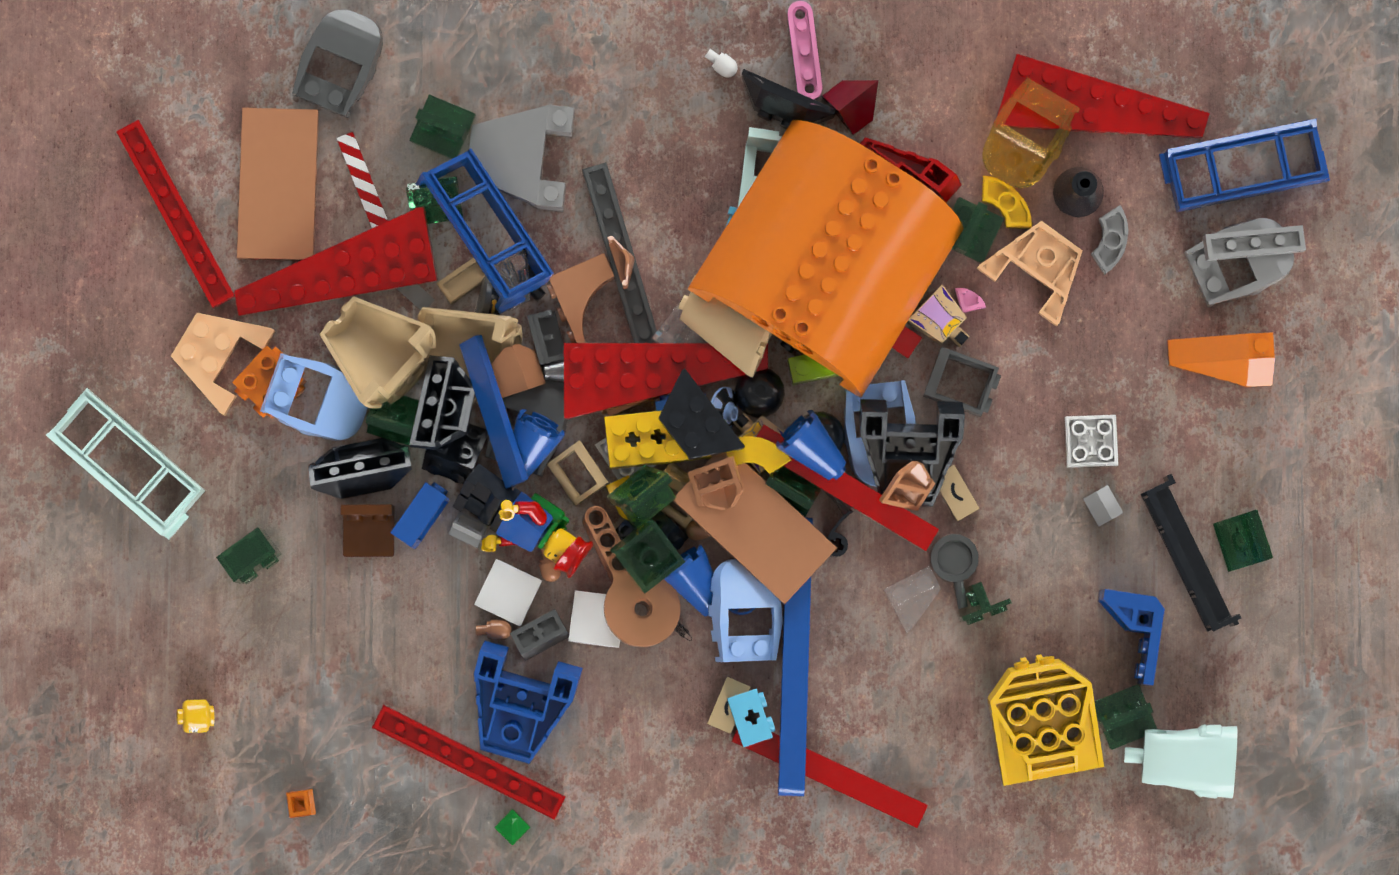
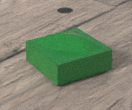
(512, 827)

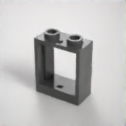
(936, 374)

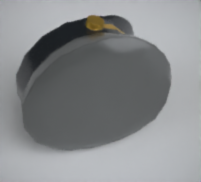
(487, 298)

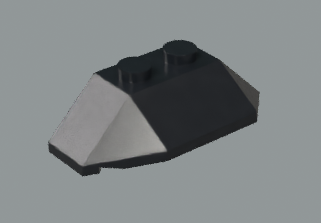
(783, 104)
(443, 404)
(360, 468)

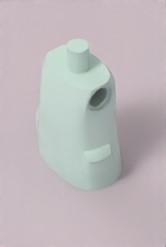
(1189, 759)

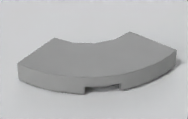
(1113, 239)

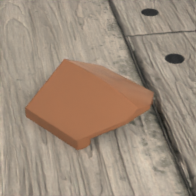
(623, 261)
(517, 370)
(717, 484)
(909, 487)

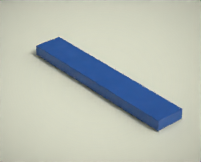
(493, 411)

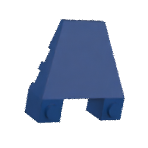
(518, 710)

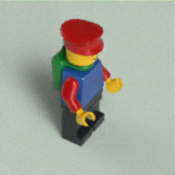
(521, 520)

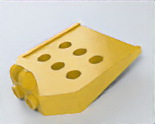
(1026, 687)

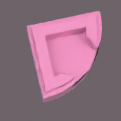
(969, 300)

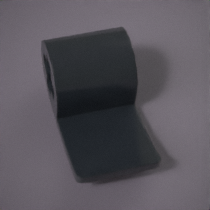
(833, 535)

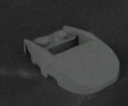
(351, 38)
(543, 399)

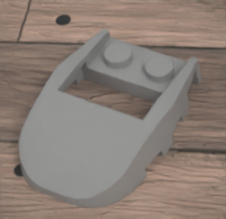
(1266, 269)

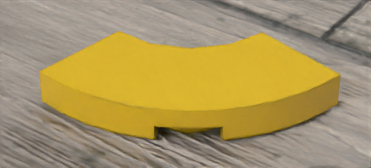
(1007, 201)
(760, 452)

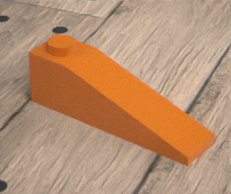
(1233, 358)

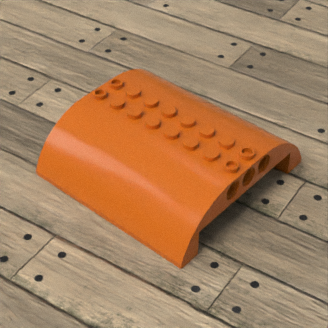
(830, 251)

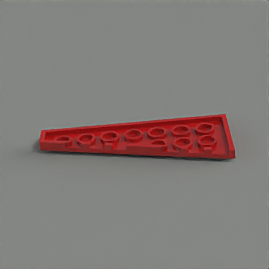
(1101, 104)
(372, 261)
(625, 373)

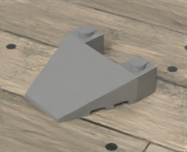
(514, 153)

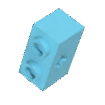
(739, 707)

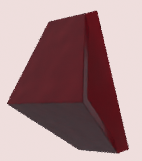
(853, 102)

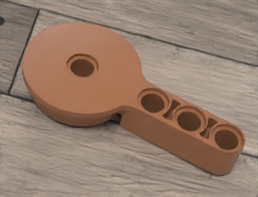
(623, 595)

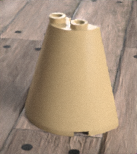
(455, 327)
(726, 331)
(378, 350)

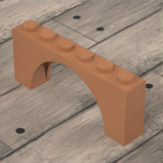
(574, 291)

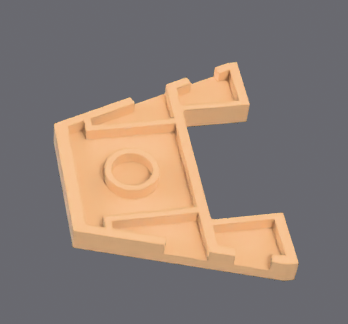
(1046, 258)
(208, 347)

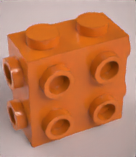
(256, 377)

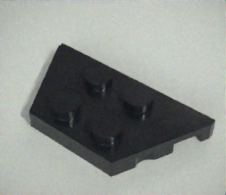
(696, 422)

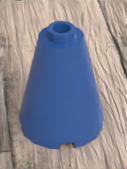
(535, 438)
(813, 447)
(694, 579)

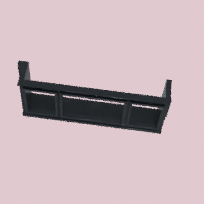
(1187, 557)

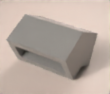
(1103, 505)
(468, 529)

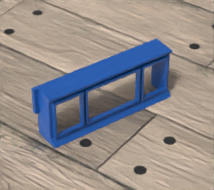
(1171, 173)
(508, 297)

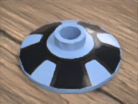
(726, 404)

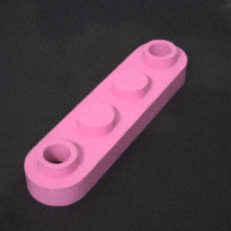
(804, 49)

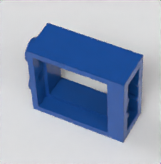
(421, 514)

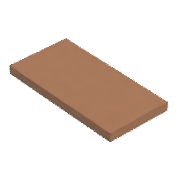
(277, 184)
(762, 533)

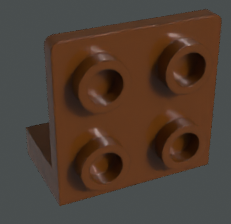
(368, 530)

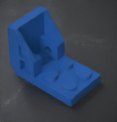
(1126, 610)

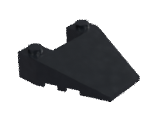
(896, 445)

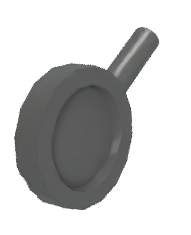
(955, 560)

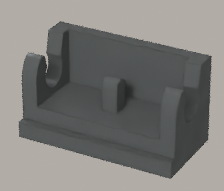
(546, 337)
(540, 634)

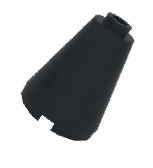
(1073, 198)

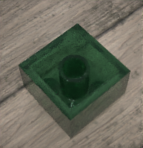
(249, 556)
(647, 556)

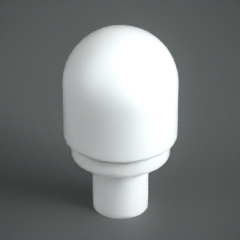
(722, 63)

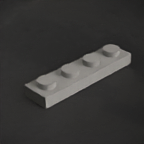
(1254, 243)

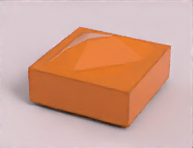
(301, 803)

